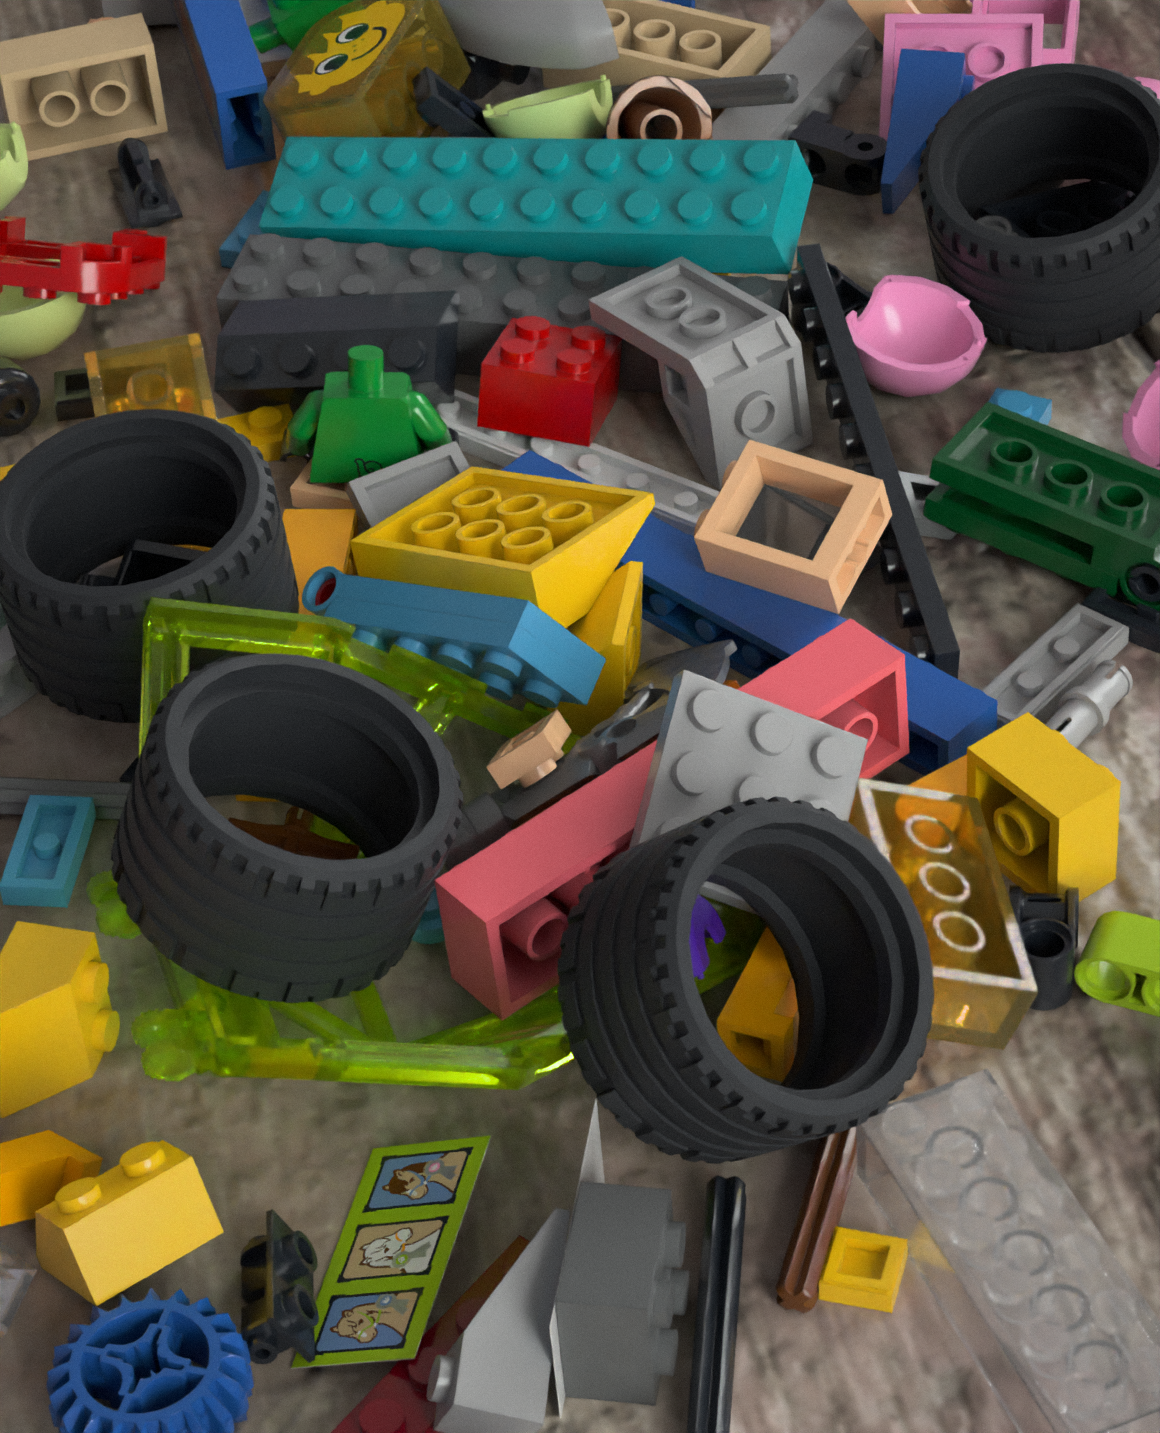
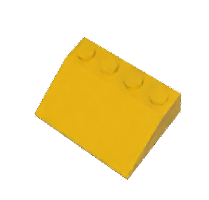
(509, 539)

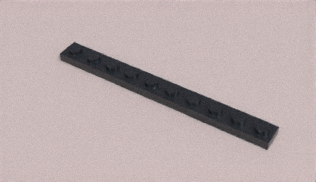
(864, 441)

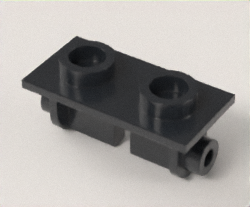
(143, 186)
(278, 1292)

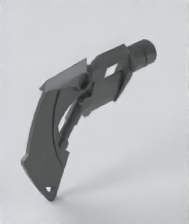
(608, 743)

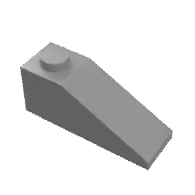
(502, 1360)

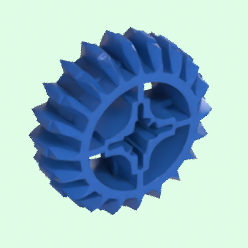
(138, 1367)

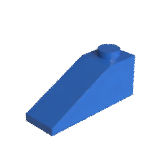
(923, 93)

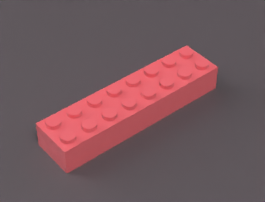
(514, 897)

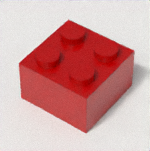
(549, 380)

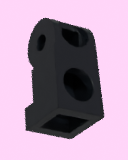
(839, 156)

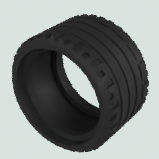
(1031, 132)
(119, 481)
(252, 911)
(848, 943)

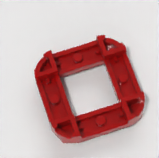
(88, 268)

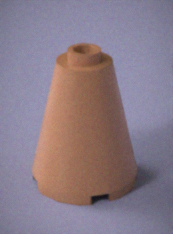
(660, 110)

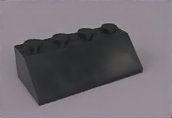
(285, 347)

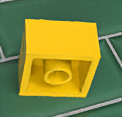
(1046, 808)

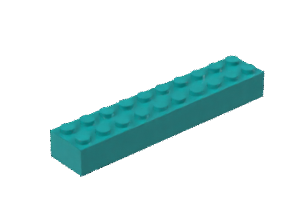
(553, 199)

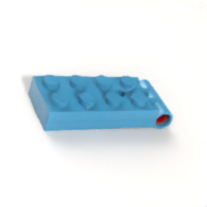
(477, 634)

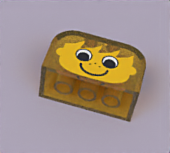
(359, 69)

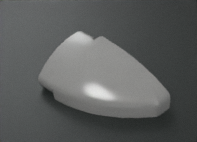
(534, 31)

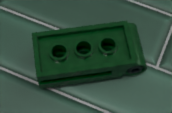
(1051, 502)

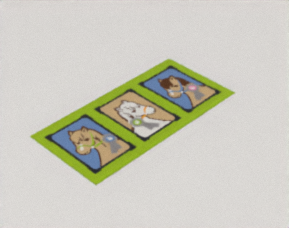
(394, 1251)

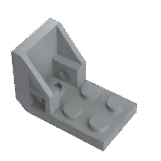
(722, 358)

